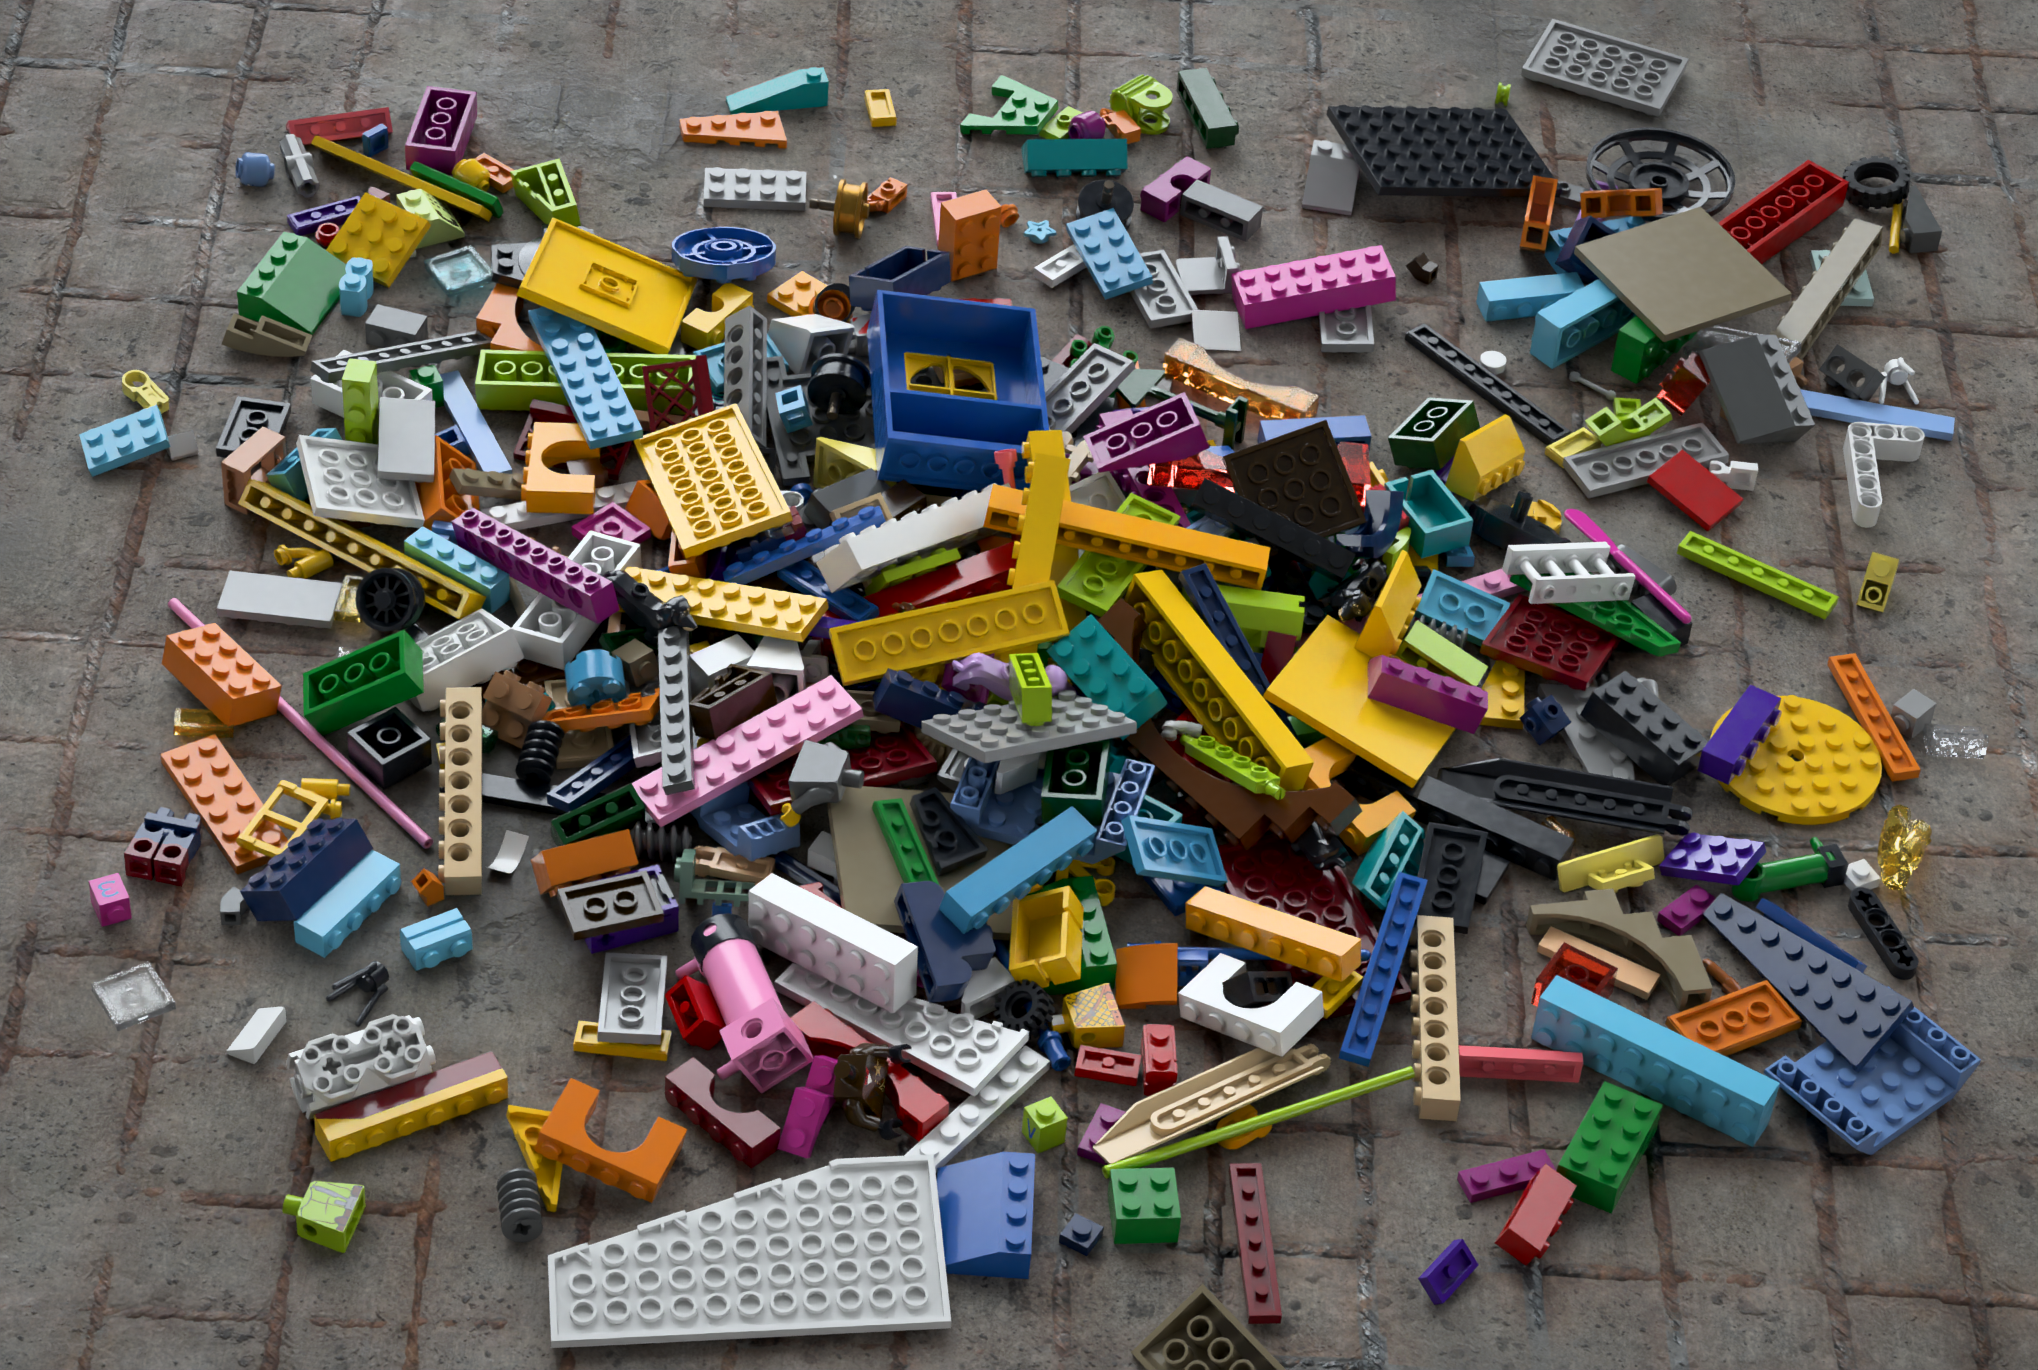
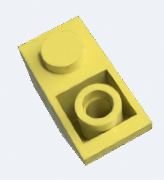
(1878, 582)

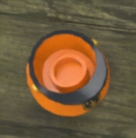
(833, 303)

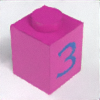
(110, 899)

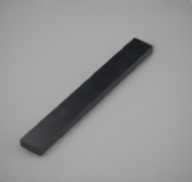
(1486, 384)
(532, 796)

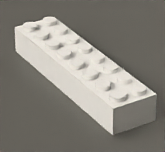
(896, 541)

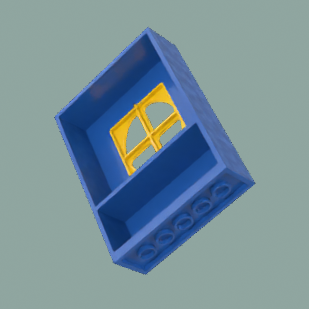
(949, 432)

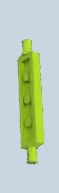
(1233, 765)

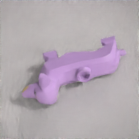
(994, 675)

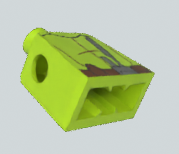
(327, 1213)

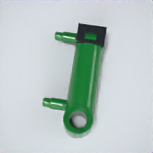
(1824, 867)

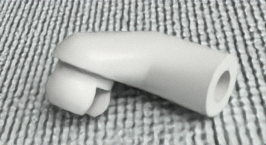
(1172, 728)

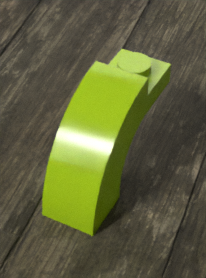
(1638, 424)

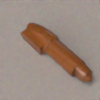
(1728, 983)

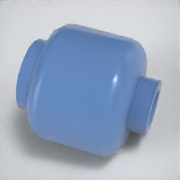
(254, 169)

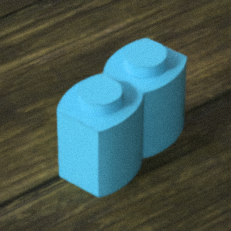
(356, 287)

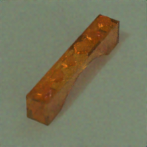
(1195, 368)

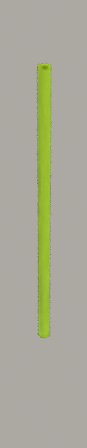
(1261, 1121)

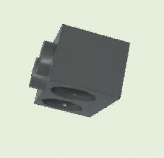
(1853, 371)

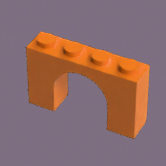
(635, 1171)

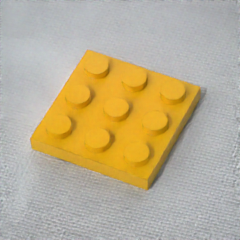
(380, 234)

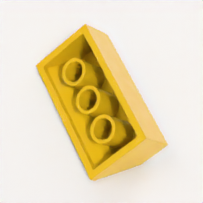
(1486, 459)
(1391, 611)

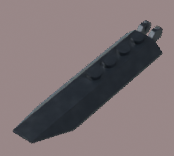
(1571, 794)

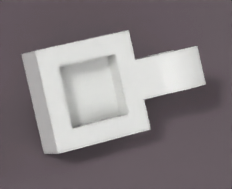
(1737, 476)

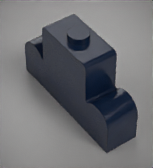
(944, 952)

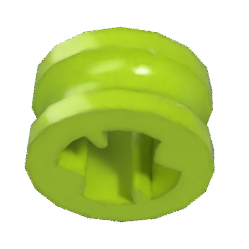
(1503, 94)

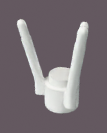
(1896, 373)

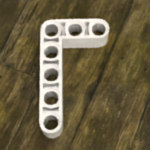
(1861, 448)

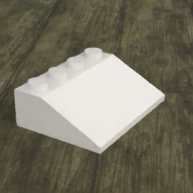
(465, 656)

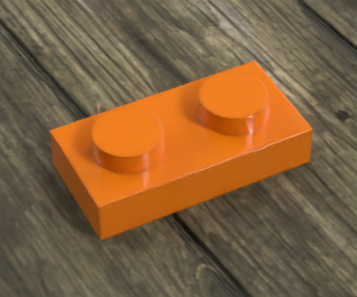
(499, 173)

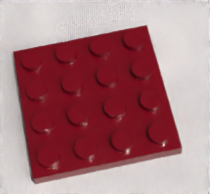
(1550, 643)

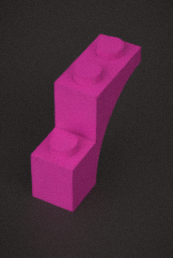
(809, 1108)

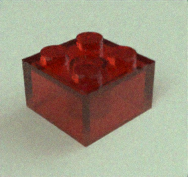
(1579, 969)

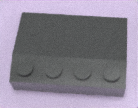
(1757, 390)

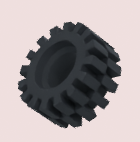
(1016, 998)

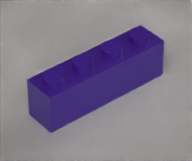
(1740, 734)

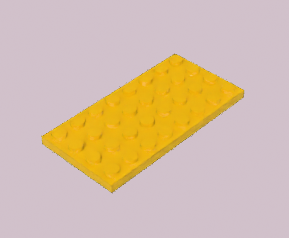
(712, 481)

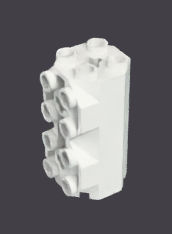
(359, 1064)

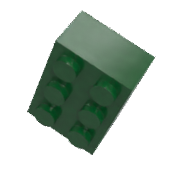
(1433, 433)
(1077, 779)

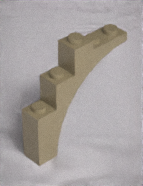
(1634, 935)

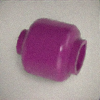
(1087, 126)

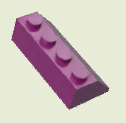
(1426, 693)

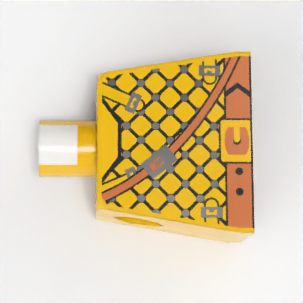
(1091, 1018)

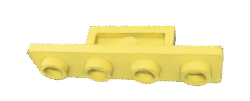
(1614, 867)

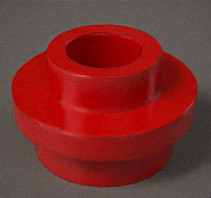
(326, 233)

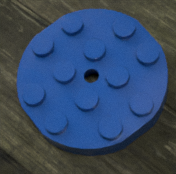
(723, 253)

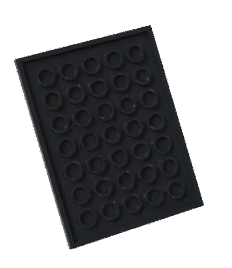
(1440, 150)

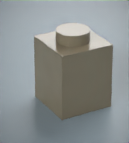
(638, 662)

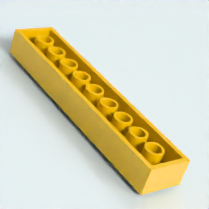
(1213, 682)

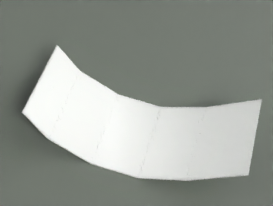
(510, 852)

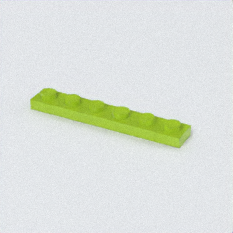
(1757, 575)

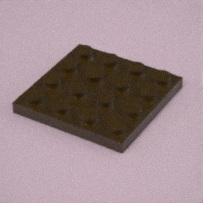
(1299, 480)

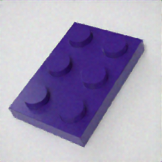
(1712, 858)

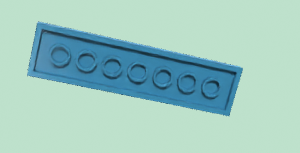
(586, 379)

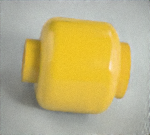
(472, 173)

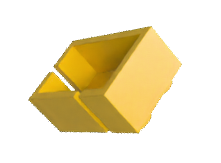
(1046, 937)

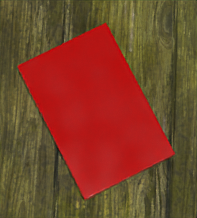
(1695, 490)

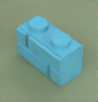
(436, 939)

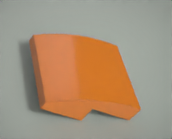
(1146, 975)

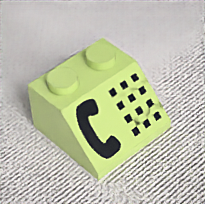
(443, 223)

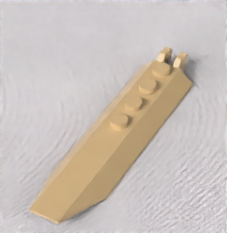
(1206, 1099)

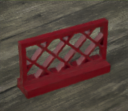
(702, 392)
(556, 413)

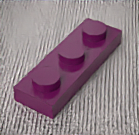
(1502, 1176)

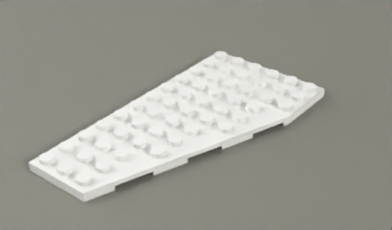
(780, 1259)

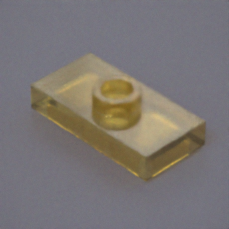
(345, 607)

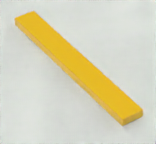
(401, 177)

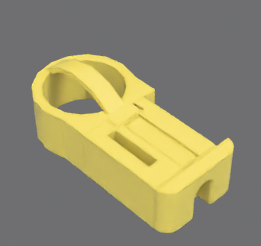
(145, 395)

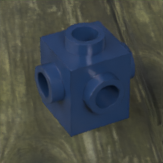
(1544, 719)

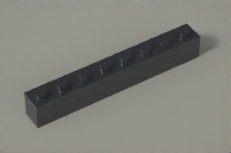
(1440, 803)

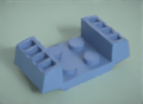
(743, 827)

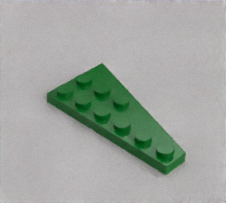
(1617, 618)

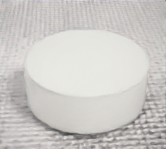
(1493, 361)

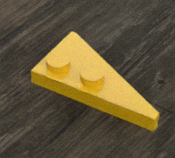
(526, 1127)

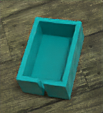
(1434, 514)

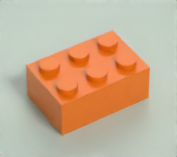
(970, 233)
(584, 861)

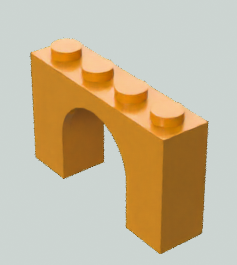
(552, 491)
(1333, 759)

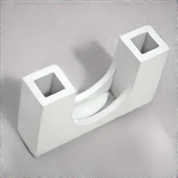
(1271, 1027)

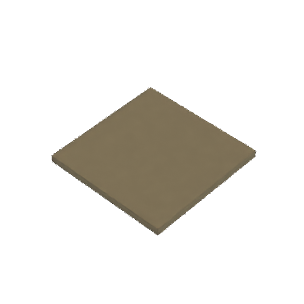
(1682, 273)
(867, 869)

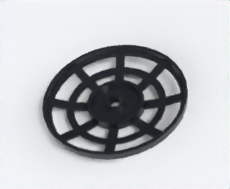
(1663, 174)

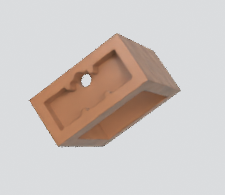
(236, 469)

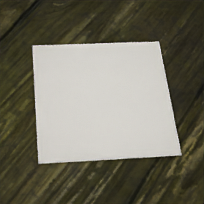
(1216, 330)

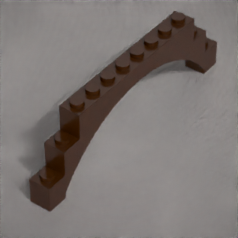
(1233, 808)

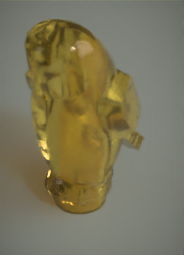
(1901, 847)

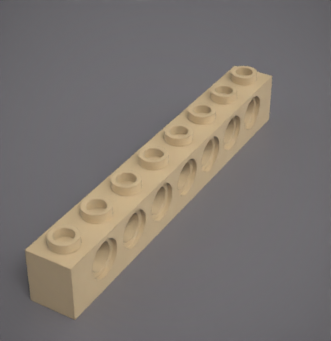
(462, 791)
(1435, 1018)

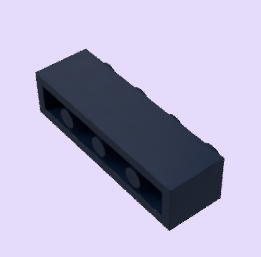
(915, 700)

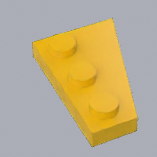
(1505, 696)

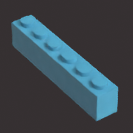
(1018, 870)

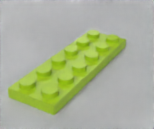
(1101, 579)

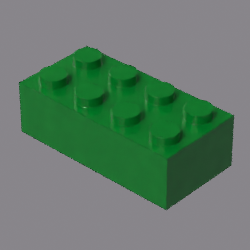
(1642, 351)
(363, 683)
(1609, 1145)

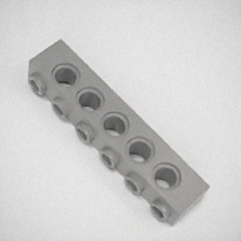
(747, 369)

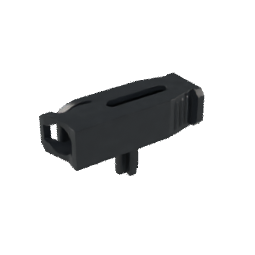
(1509, 525)

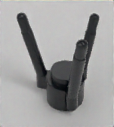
(368, 979)

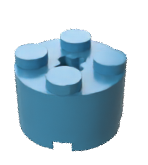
(594, 678)

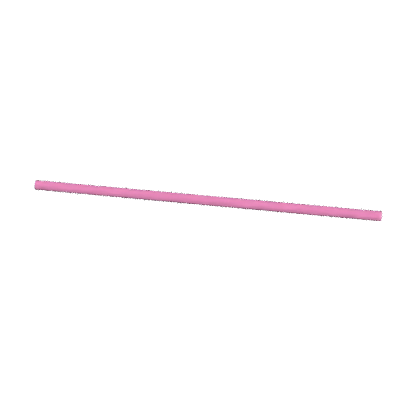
(328, 749)

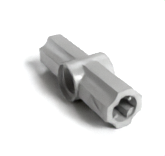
(299, 165)

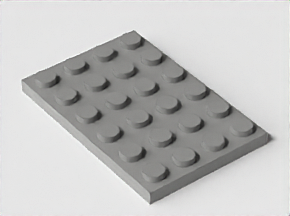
(1605, 67)
(999, 733)

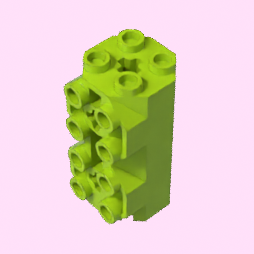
(1262, 612)

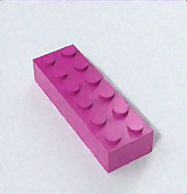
(1313, 286)

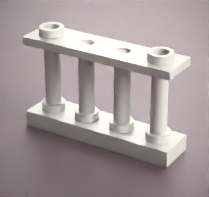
(1566, 558)

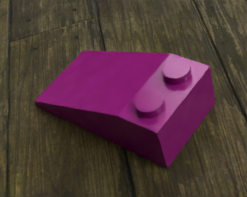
(1149, 437)

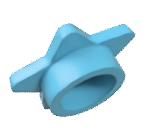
(1039, 232)

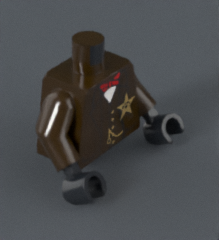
(862, 1084)

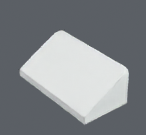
(258, 1034)

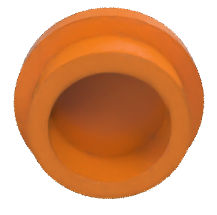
(1008, 215)

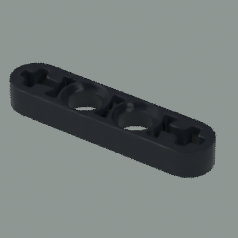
(1878, 934)

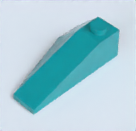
(791, 91)

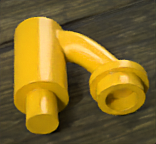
(311, 564)
(328, 789)

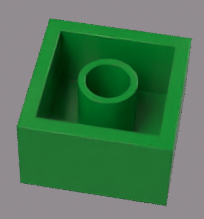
(1144, 1205)

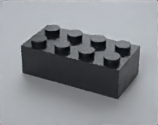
(1644, 728)

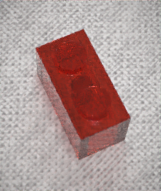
(1685, 385)

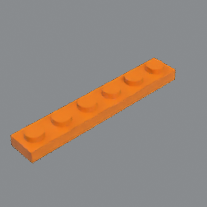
(1874, 717)

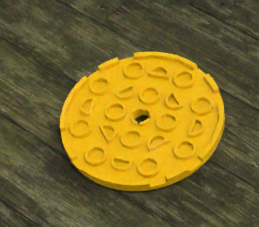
(1834, 773)

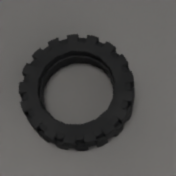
(1877, 168)

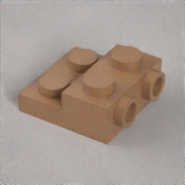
(513, 706)

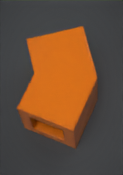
(428, 887)

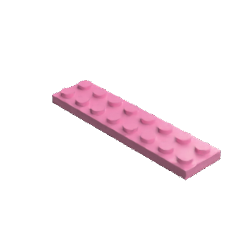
(753, 748)

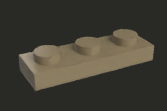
(487, 483)

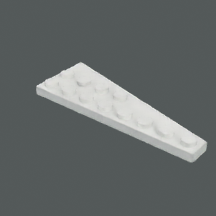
(942, 1042)

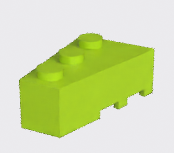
(546, 192)
(1433, 652)

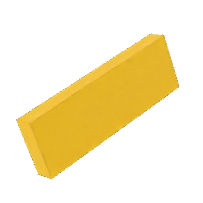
(586, 1041)

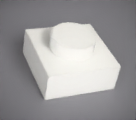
(1861, 875)

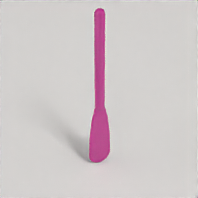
(1596, 534)

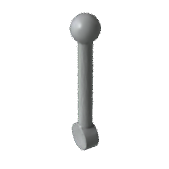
(1575, 376)

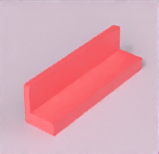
(339, 126)
(1520, 1064)

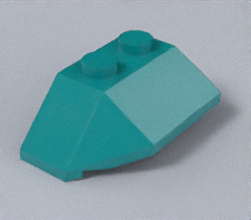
(1394, 851)

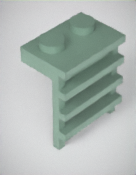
(696, 888)

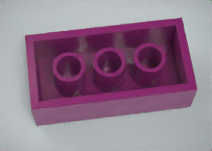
(441, 128)

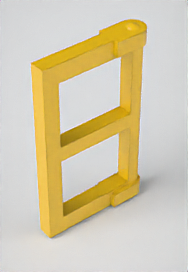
(284, 787)

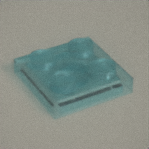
(459, 270)

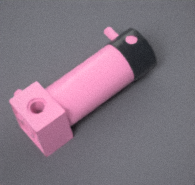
(757, 1029)

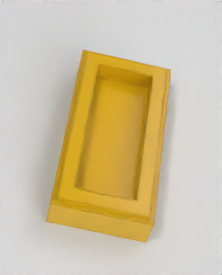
(880, 108)

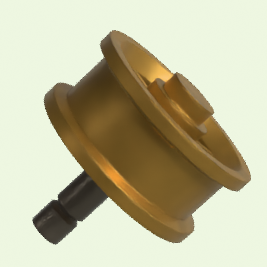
(849, 208)

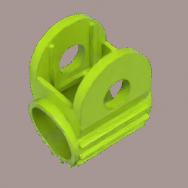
(1133, 100)

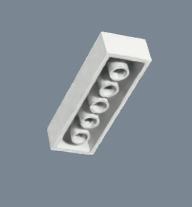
(555, 633)
(833, 943)

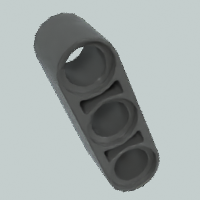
(1658, 575)

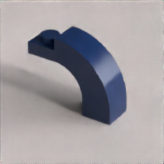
(1383, 519)

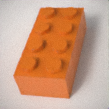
(221, 674)

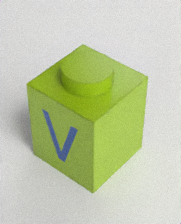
(1044, 1124)

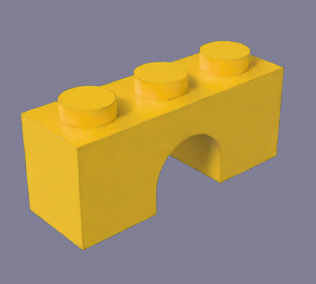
(707, 329)

